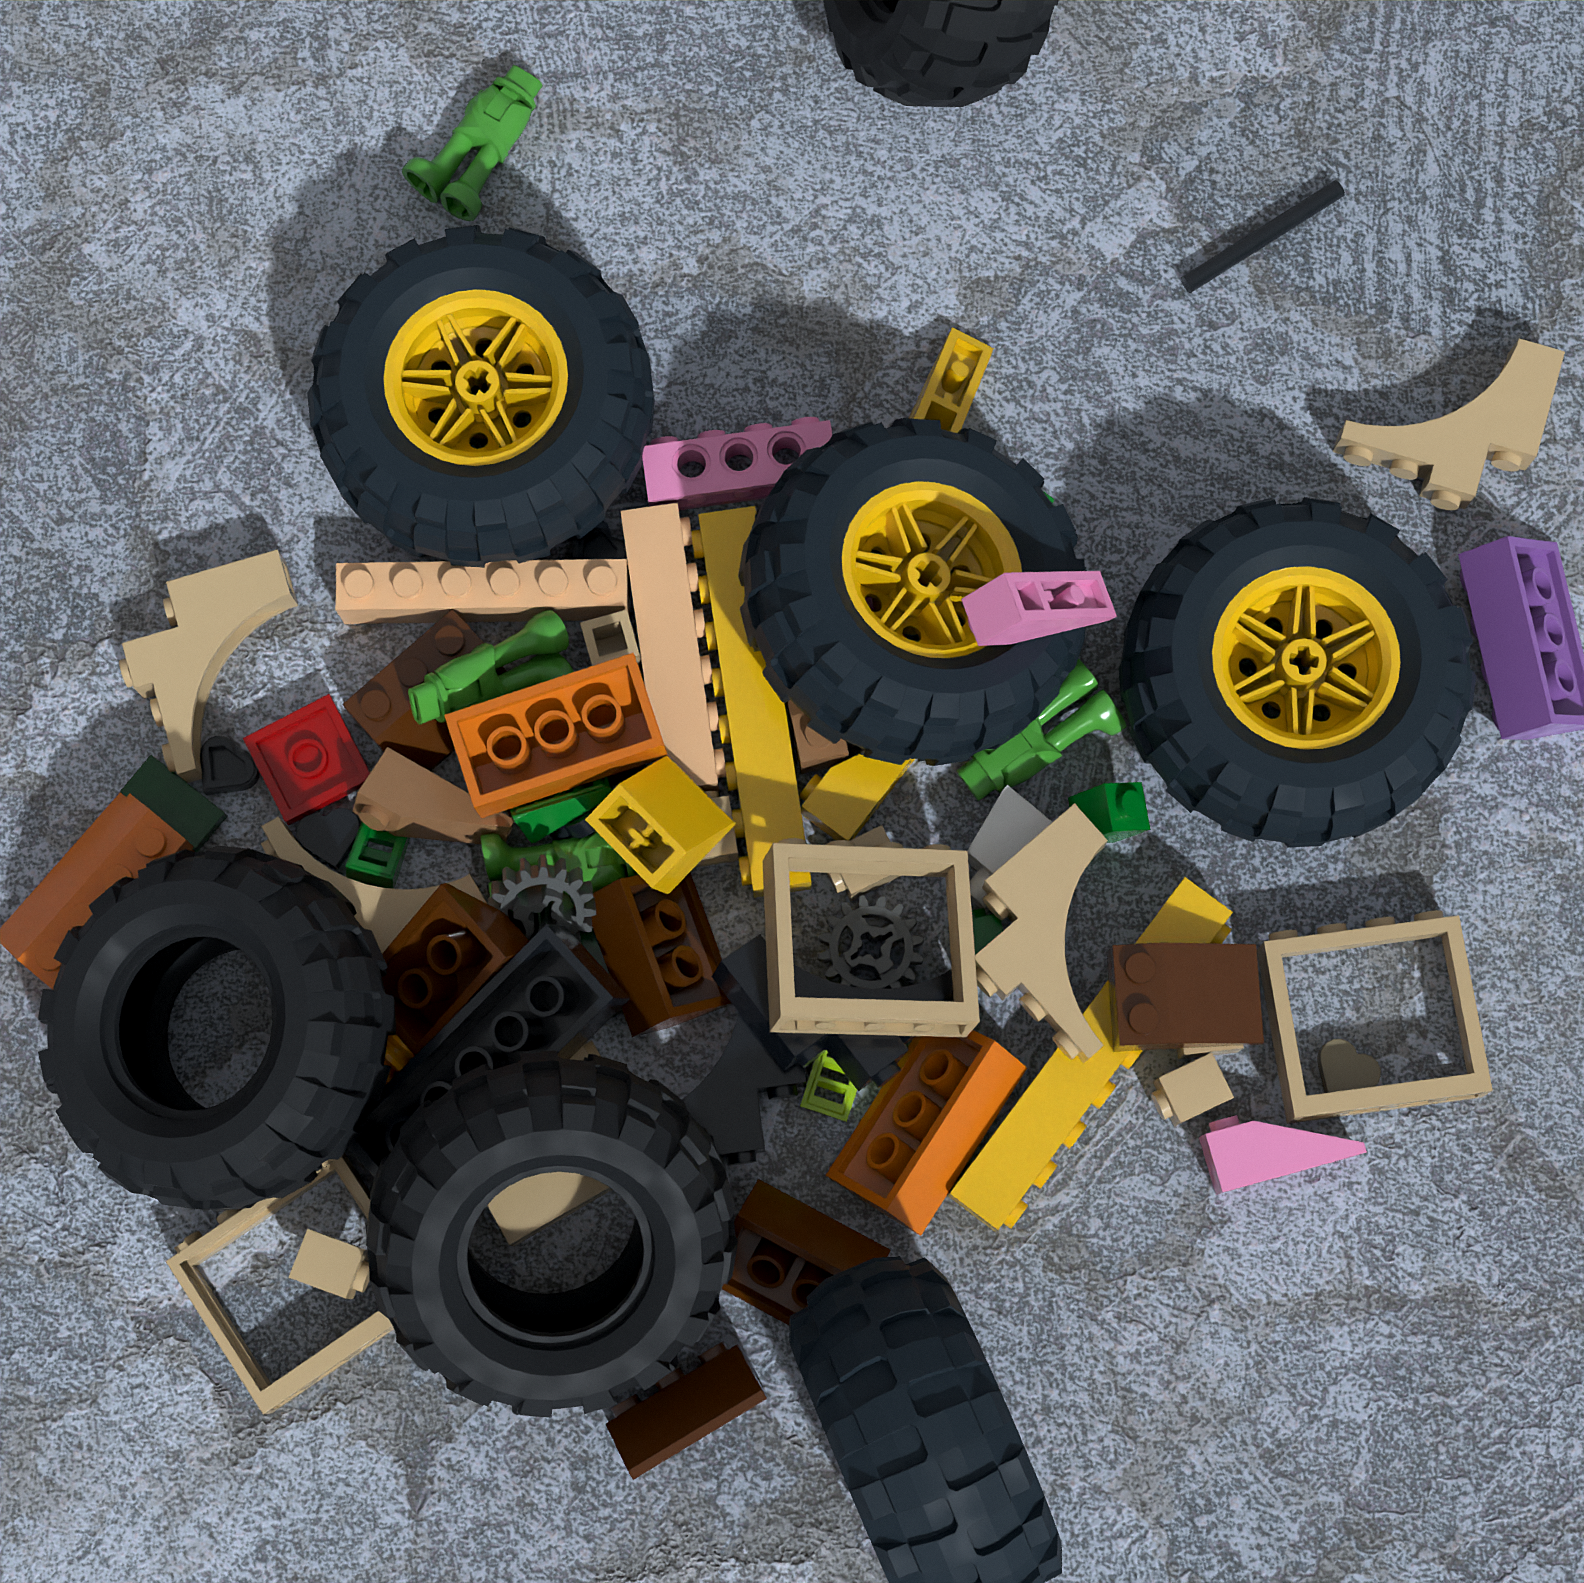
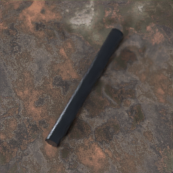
(1262, 236)

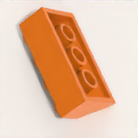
(555, 735)
(111, 848)
(926, 1125)

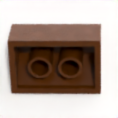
(384, 704)
(658, 952)
(445, 960)
(789, 1251)
(684, 1408)

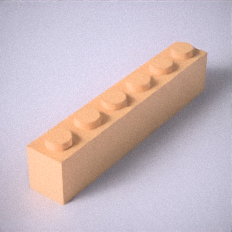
(489, 594)
(669, 641)

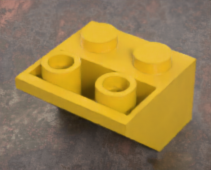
(660, 823)

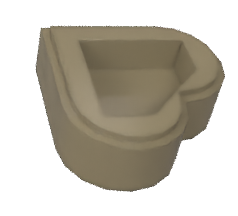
(1344, 1068)

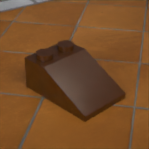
(1184, 995)

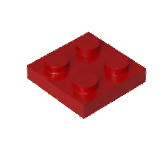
(308, 759)

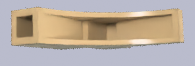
(1451, 450)
(182, 663)
(377, 908)
(1030, 953)
(546, 1197)

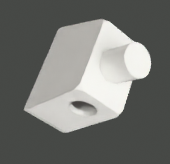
(1003, 834)

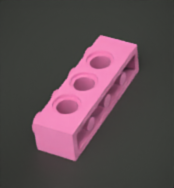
(713, 449)

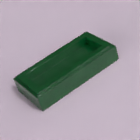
(175, 802)

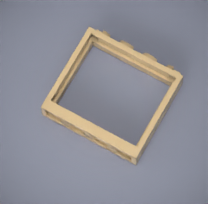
(868, 1016)
(1378, 1098)
(231, 1227)

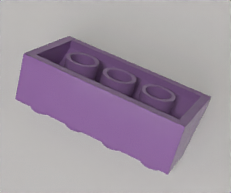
(1526, 636)

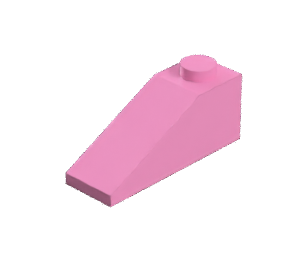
(1036, 605)
(1263, 1151)

